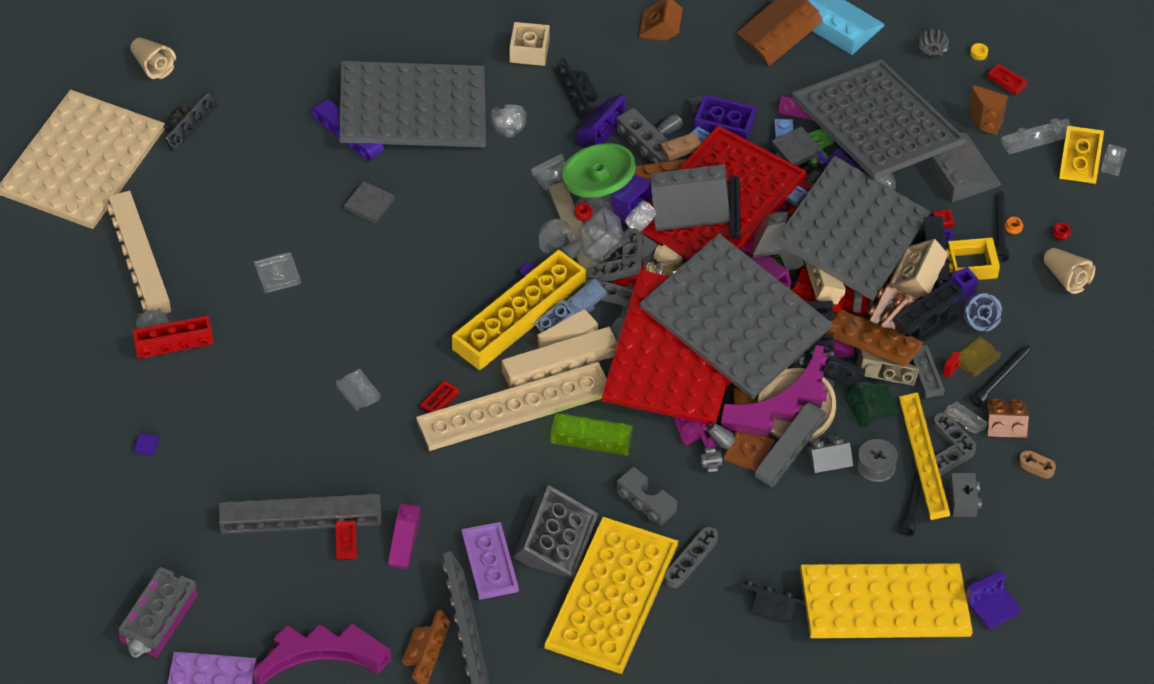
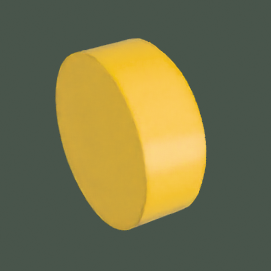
(979, 51)

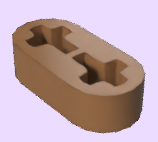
(1037, 464)

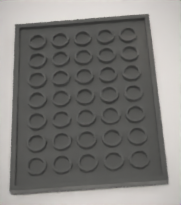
(412, 104)
(878, 118)
(852, 228)
(736, 315)

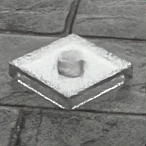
(277, 272)

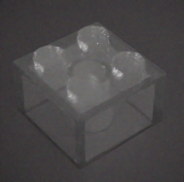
(601, 235)

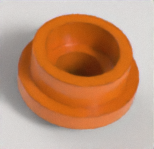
(1014, 225)

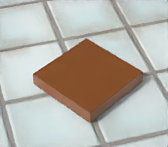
(749, 450)

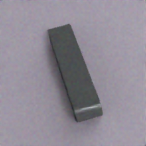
(790, 444)

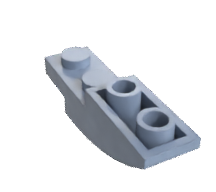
(583, 299)

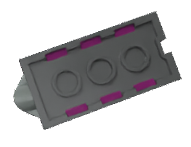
(157, 613)

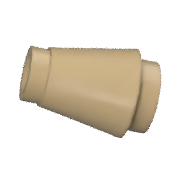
(667, 255)

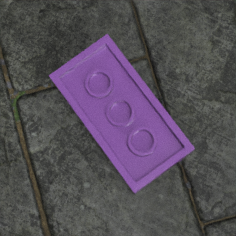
(489, 560)
(210, 669)

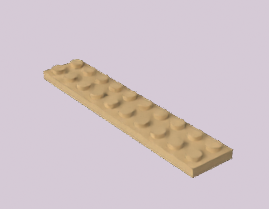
(512, 406)

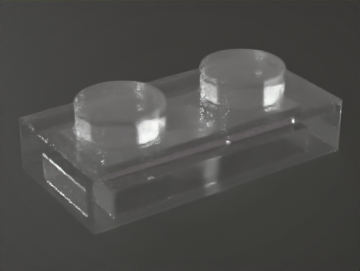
(966, 417)

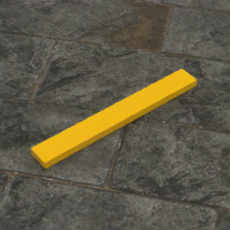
(924, 456)

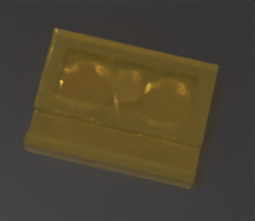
(978, 356)

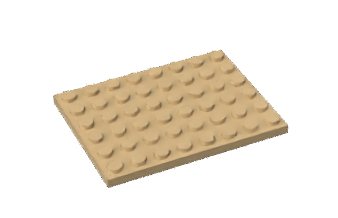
(81, 158)

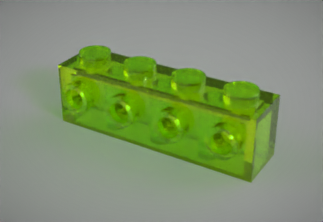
(591, 434)

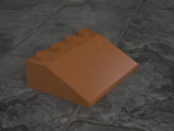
(779, 28)

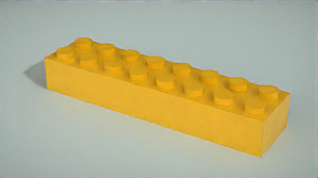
(518, 309)

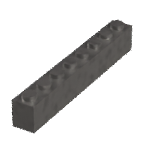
(298, 513)

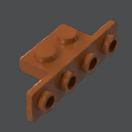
(425, 647)

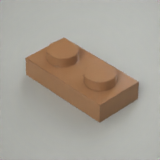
(680, 146)

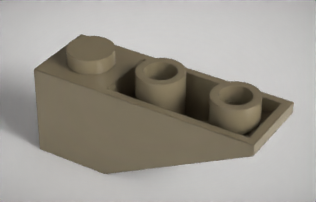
(886, 370)

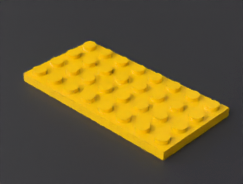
(611, 595)
(885, 600)

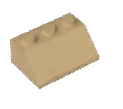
(919, 268)

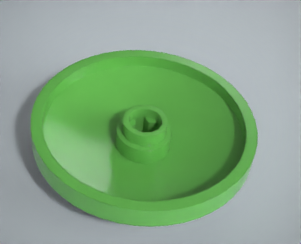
(598, 170)

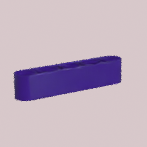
(329, 116)

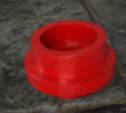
(583, 212)
(1061, 231)

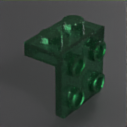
(871, 400)

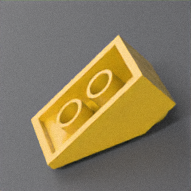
(1081, 154)

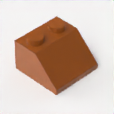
(661, 20)
(987, 109)

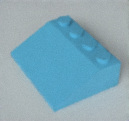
(845, 24)

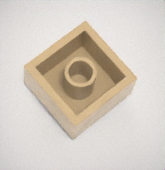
(529, 43)

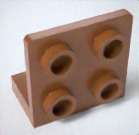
(899, 304)

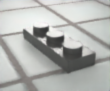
(928, 374)

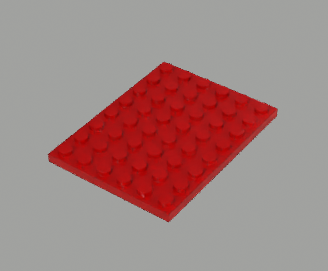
(763, 188)
(658, 370)

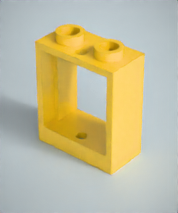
(971, 247)

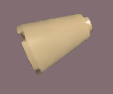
(153, 57)
(1069, 269)

